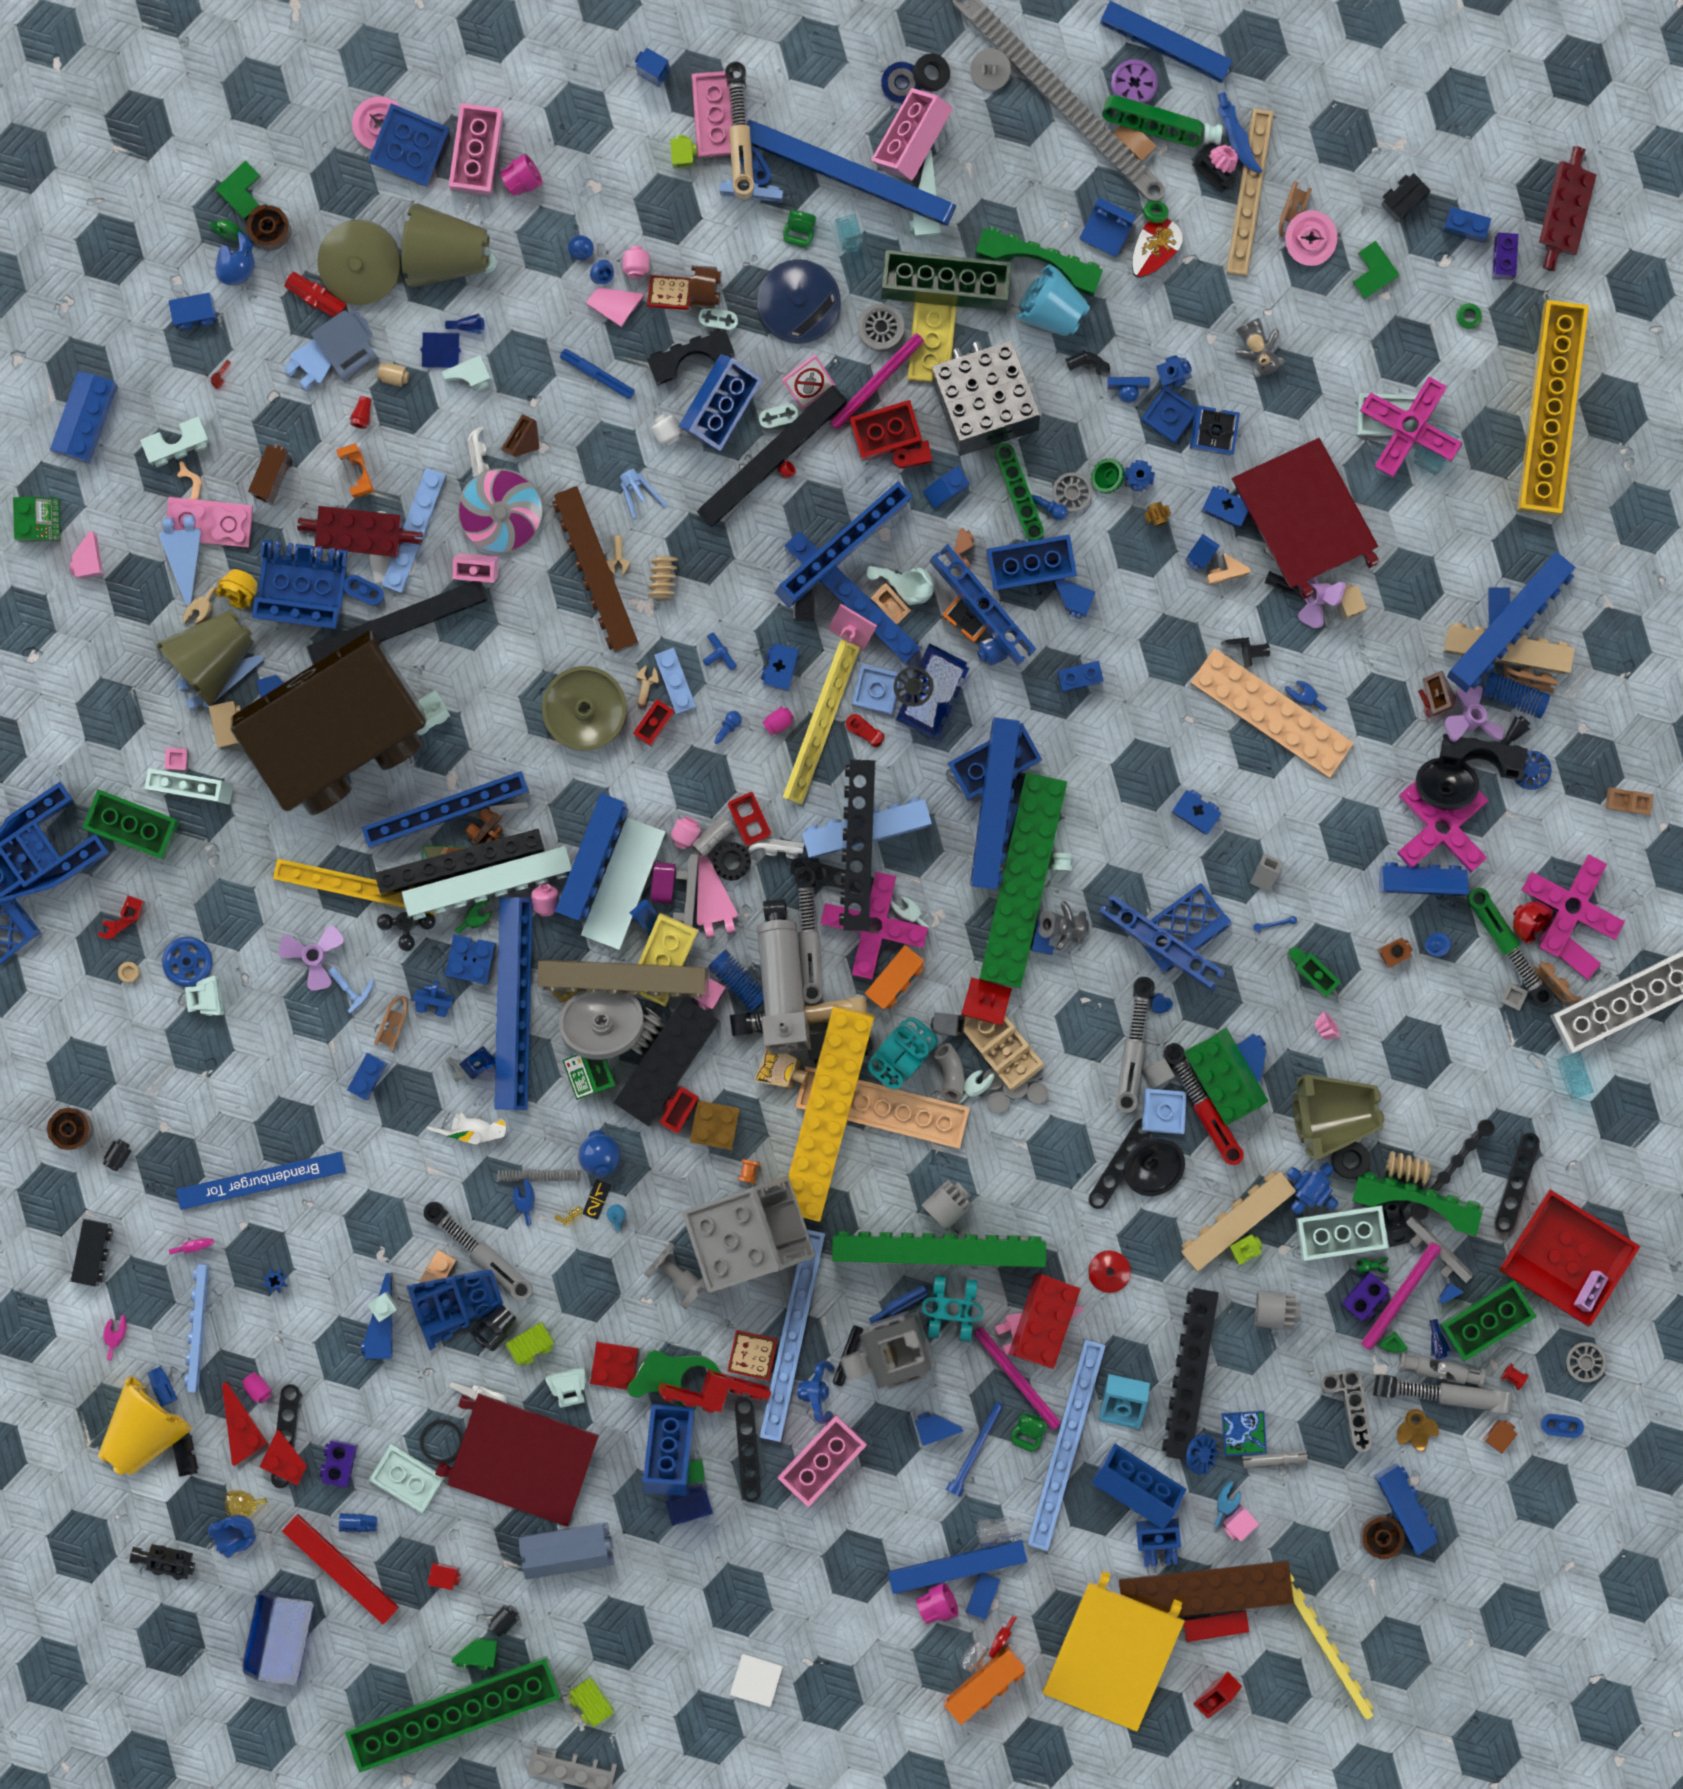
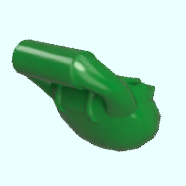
(802, 223)
(1031, 1427)

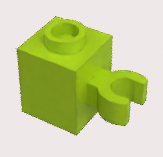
(1246, 1248)

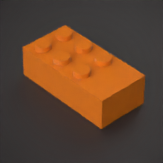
(984, 1685)

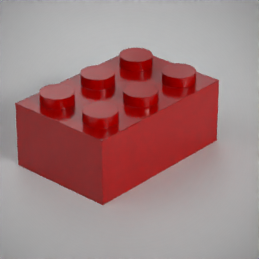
(885, 430)

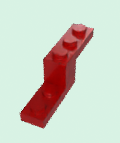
(714, 1391)

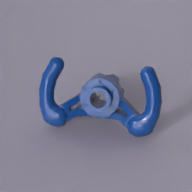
(817, 1391)

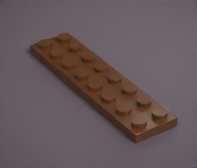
(1214, 1588)

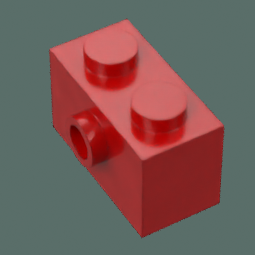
(678, 1109)

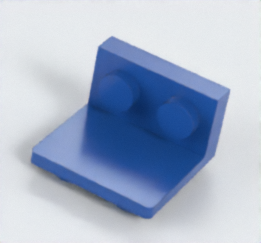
(1107, 227)

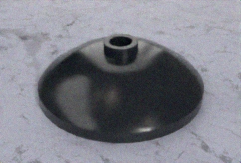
(1445, 786)
(1160, 1173)

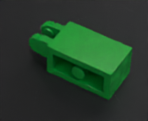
(1313, 971)

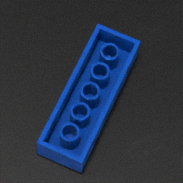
(591, 857)

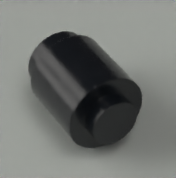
(117, 1155)
(503, 1620)

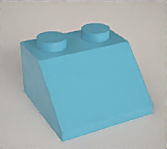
(1124, 1401)

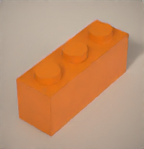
(895, 978)

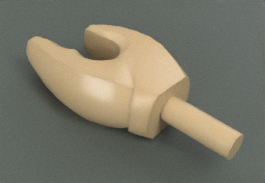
(200, 604)

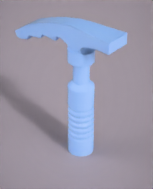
(346, 987)

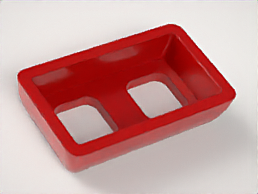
(742, 822)

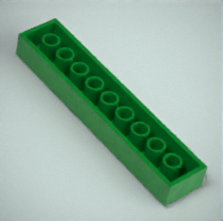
(1023, 880)
(939, 1250)
(453, 1714)

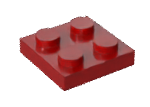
(613, 1365)

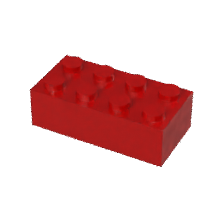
(1044, 1321)

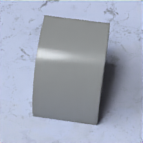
(1266, 872)
(1158, 1073)

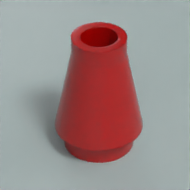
(361, 414)

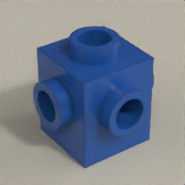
(1174, 371)
(1133, 481)

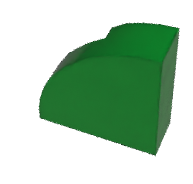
(1393, 1343)

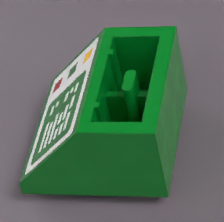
(588, 1075)

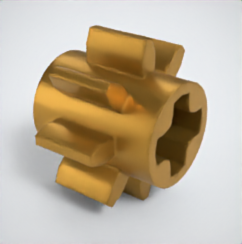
(1157, 514)

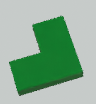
(234, 189)
(1380, 270)

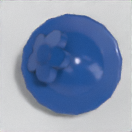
(580, 247)
(602, 272)
(1438, 944)

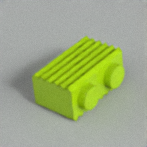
(530, 1343)
(591, 1702)

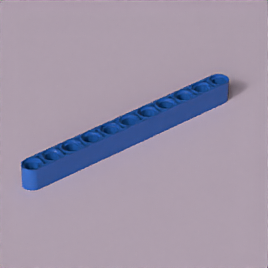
(851, 173)

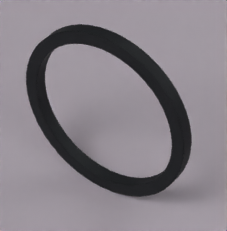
(422, 1436)

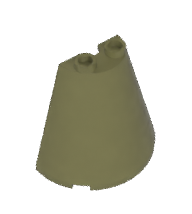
(441, 247)
(208, 653)
(1334, 1113)

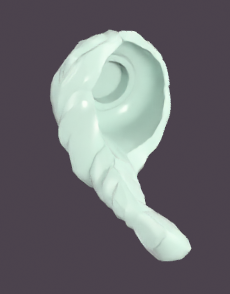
(912, 586)

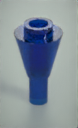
(472, 324)
(1439, 1346)

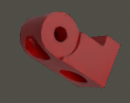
(913, 457)

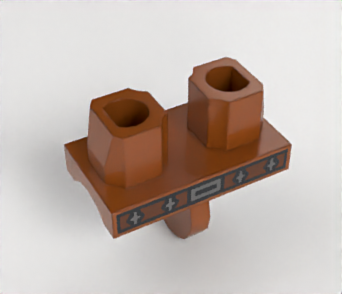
(491, 820)

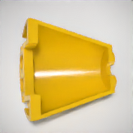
(139, 1430)

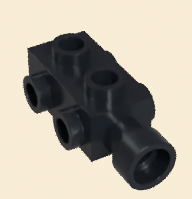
(166, 1558)

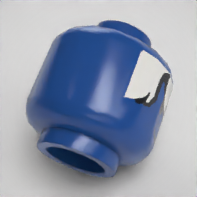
(991, 651)

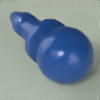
(1057, 511)
(732, 720)

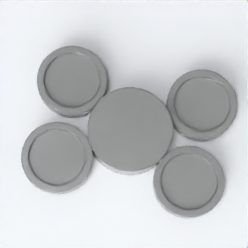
(999, 1101)

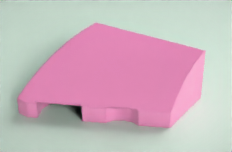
(614, 304)

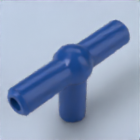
(721, 651)

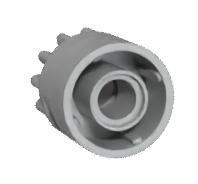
(948, 1204)
(1276, 1310)

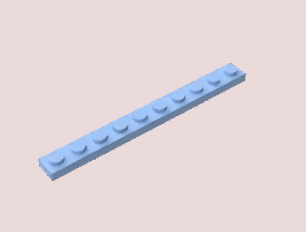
(791, 1341)
(1066, 1444)

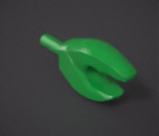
(226, 229)
(473, 919)

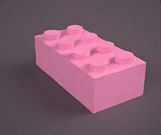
(912, 134)
(476, 149)
(822, 1460)

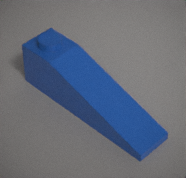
(379, 1335)

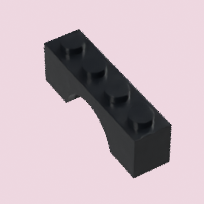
(665, 364)
(1506, 758)

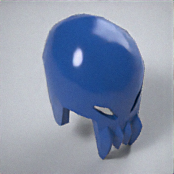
(235, 267)

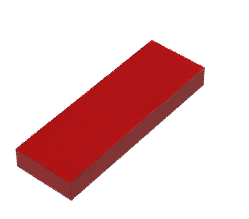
(1216, 1626)

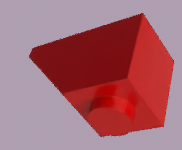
(1217, 1695)

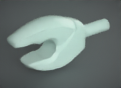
(911, 914)
(972, 1088)

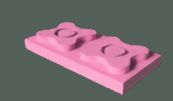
(712, 114)
(218, 521)

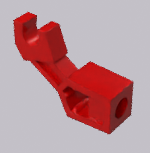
(116, 927)

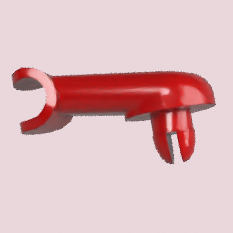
(863, 729)

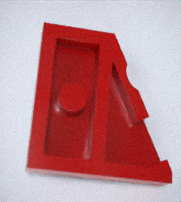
(283, 1460)

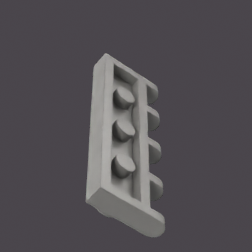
(570, 1771)

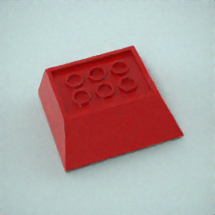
(1561, 1251)

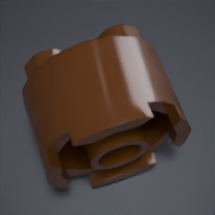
(275, 217)
(704, 287)
(82, 1128)
(1393, 1542)

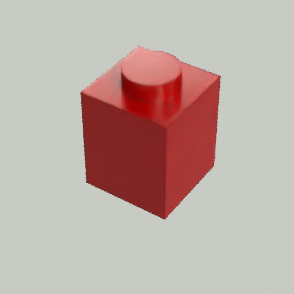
(444, 1576)

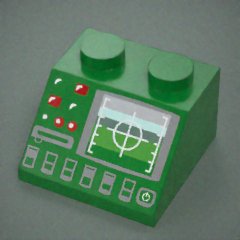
(36, 519)

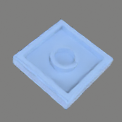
(875, 689)
(1164, 1111)

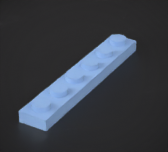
(416, 521)
(195, 1337)

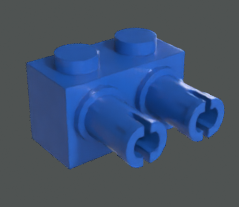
(1152, 1537)

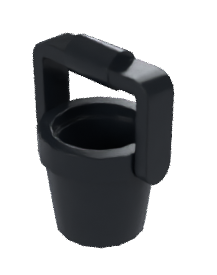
(499, 1322)

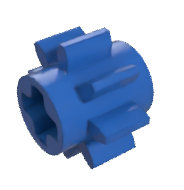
(269, 1282)

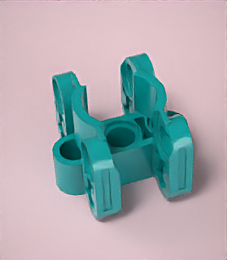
(903, 1053)
(963, 1315)

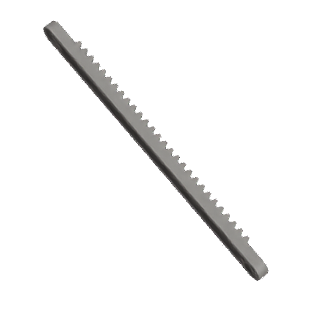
(1061, 98)

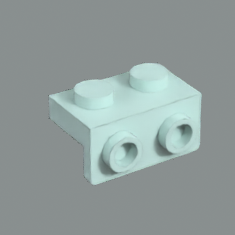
(434, 709)

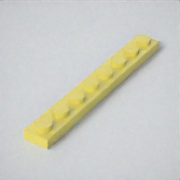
(821, 722)
(1331, 1653)

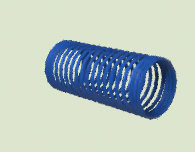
(1491, 684)
(718, 961)

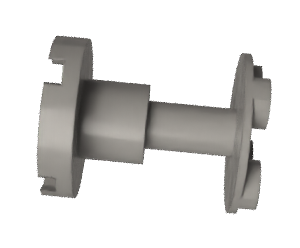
(684, 1281)

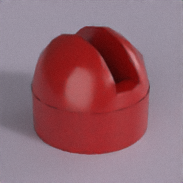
(787, 469)

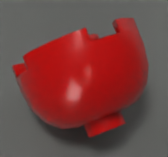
(1530, 920)

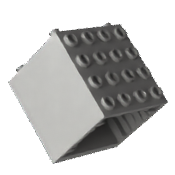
(748, 1234)

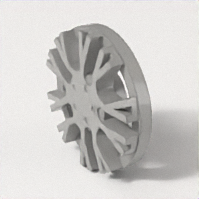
(1072, 491)
(1586, 1362)

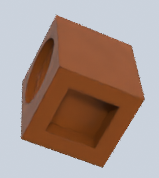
(1387, 956)
(1500, 1435)

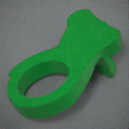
(659, 1368)

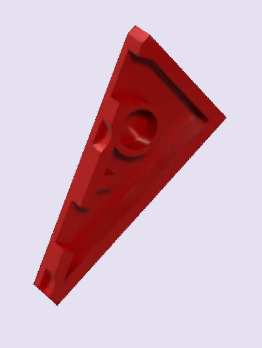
(243, 1432)

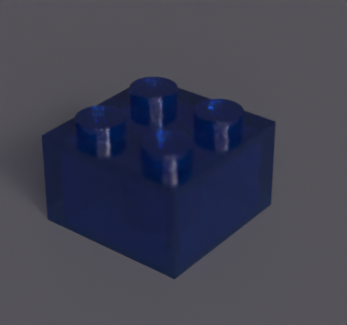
(690, 1507)

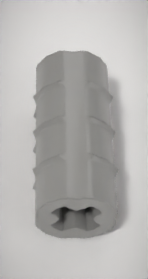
(712, 836)

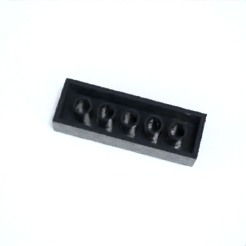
(666, 1061)

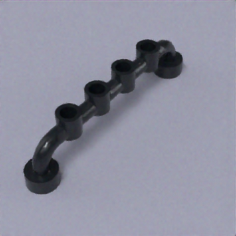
(1484, 1128)

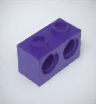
(1505, 256)
(1361, 1292)
(344, 1464)

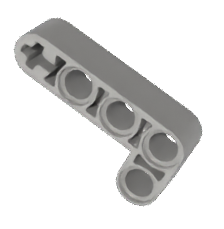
(1351, 1411)

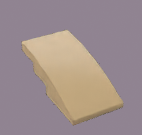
(1004, 1050)

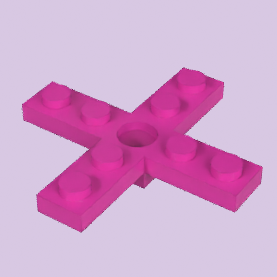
(1425, 435)
(1429, 838)
(1581, 891)
(891, 928)

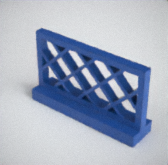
(24, 924)
(1197, 939)

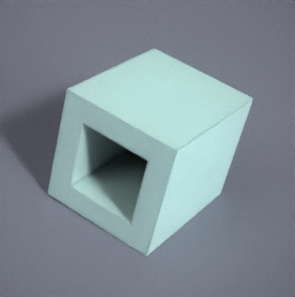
(383, 1306)

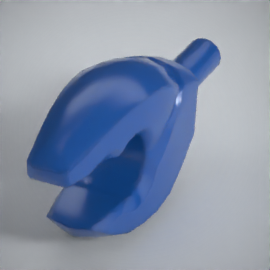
(1308, 697)
(524, 1203)

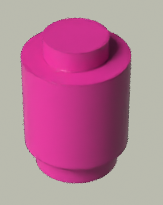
(778, 720)
(257, 1388)

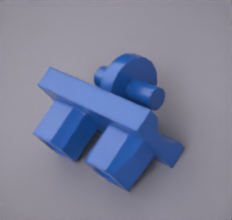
(434, 996)

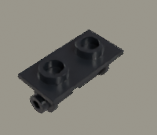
(1215, 176)
(184, 1459)

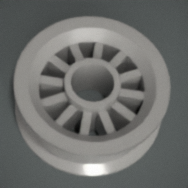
(869, 313)

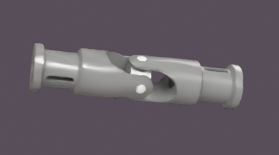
(1449, 1371)

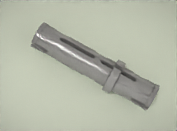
(1276, 1459)

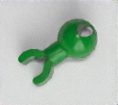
(1367, 1265)

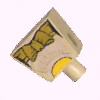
(780, 1070)

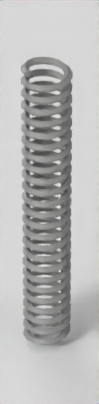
(540, 1176)

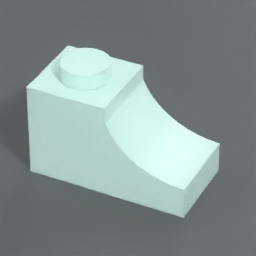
(471, 372)

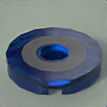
(889, 78)

